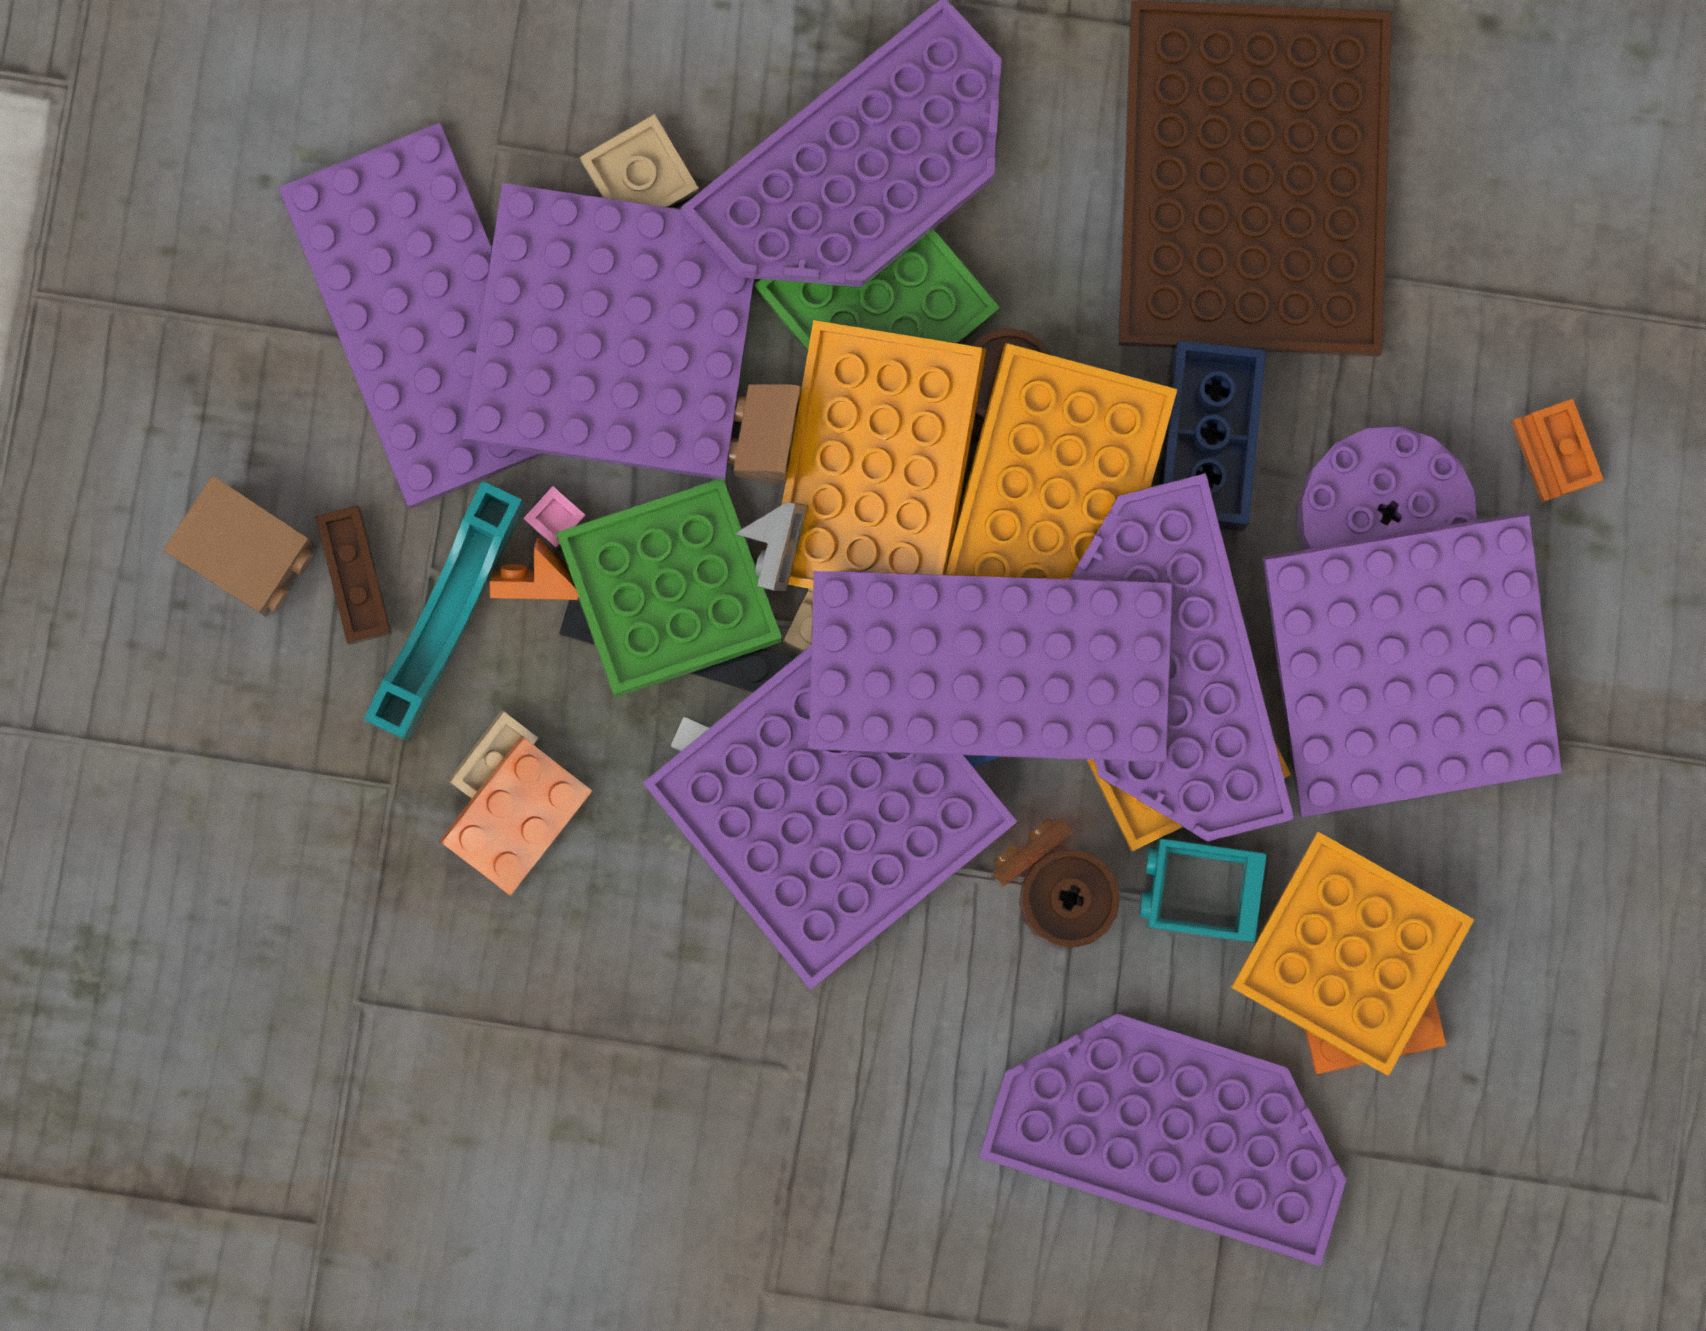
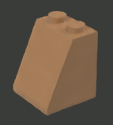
(240, 547)

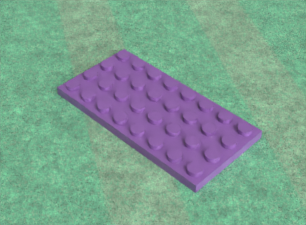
(406, 294)
(990, 666)

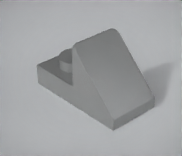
(782, 533)

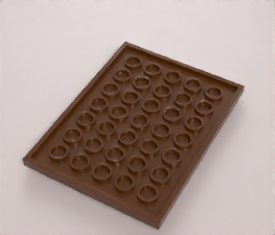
(1255, 177)

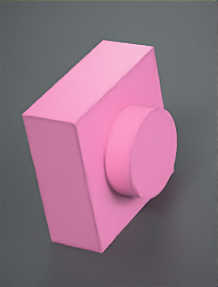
(553, 515)

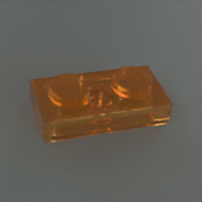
(1044, 839)

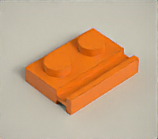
(1557, 450)

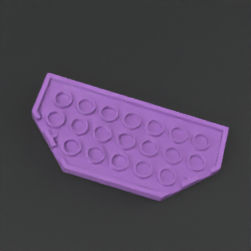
(863, 162)
(1220, 744)
(1173, 1134)

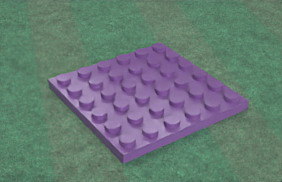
(607, 335)
(1413, 664)
(822, 839)

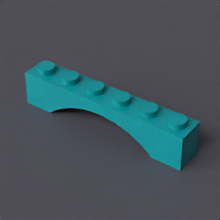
(459, 588)

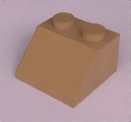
(765, 433)

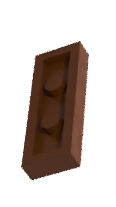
(353, 575)

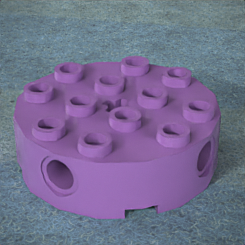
(1381, 471)

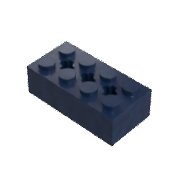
(1234, 419)

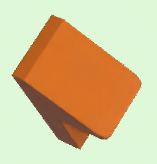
(547, 580)

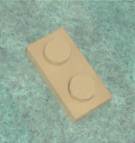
(488, 753)

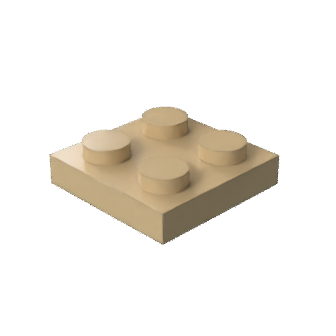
(640, 167)

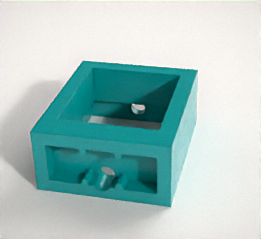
(1248, 898)

